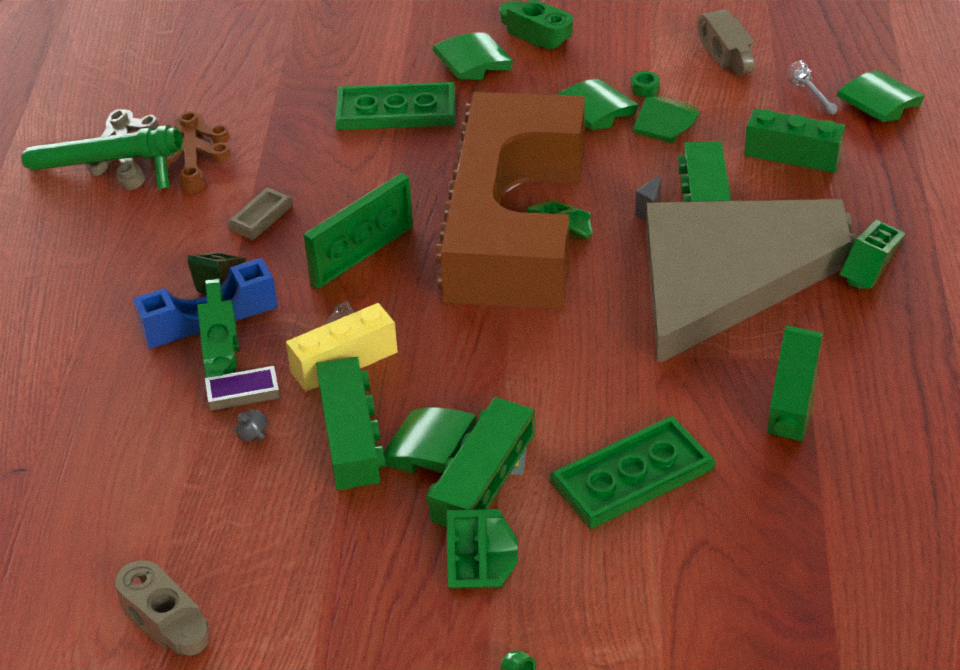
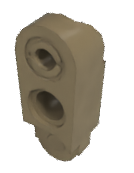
(726, 40)
(161, 608)

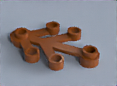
(191, 126)

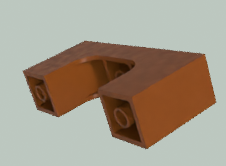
(500, 253)

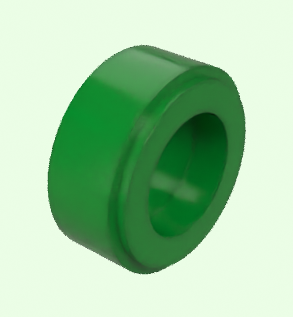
(645, 84)

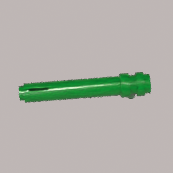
(145, 143)

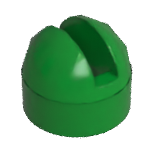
(517, 661)

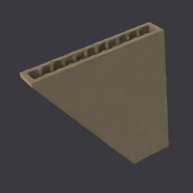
(734, 260)

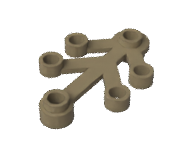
(123, 122)

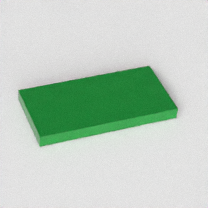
(395, 106)
(358, 231)
(631, 471)

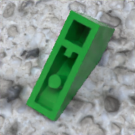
(871, 254)
(795, 383)

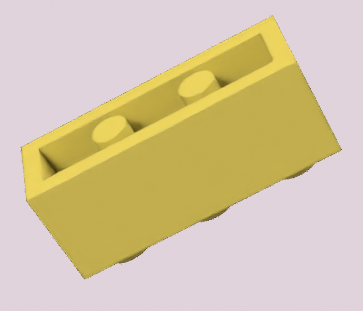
(363, 334)

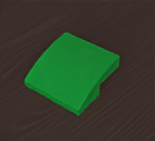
(472, 55)
(880, 95)
(601, 103)
(428, 439)

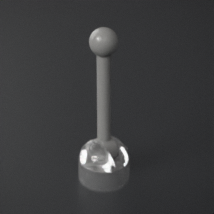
(800, 75)

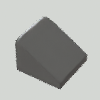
(647, 194)

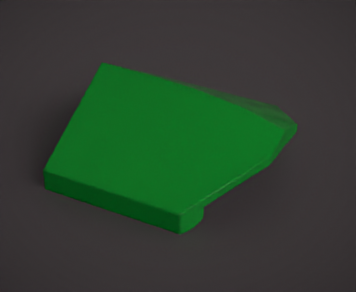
(665, 118)
(579, 219)
(479, 549)

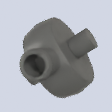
(251, 425)

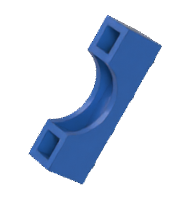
(168, 318)

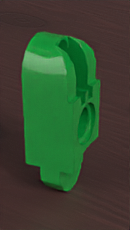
(537, 22)
(218, 332)

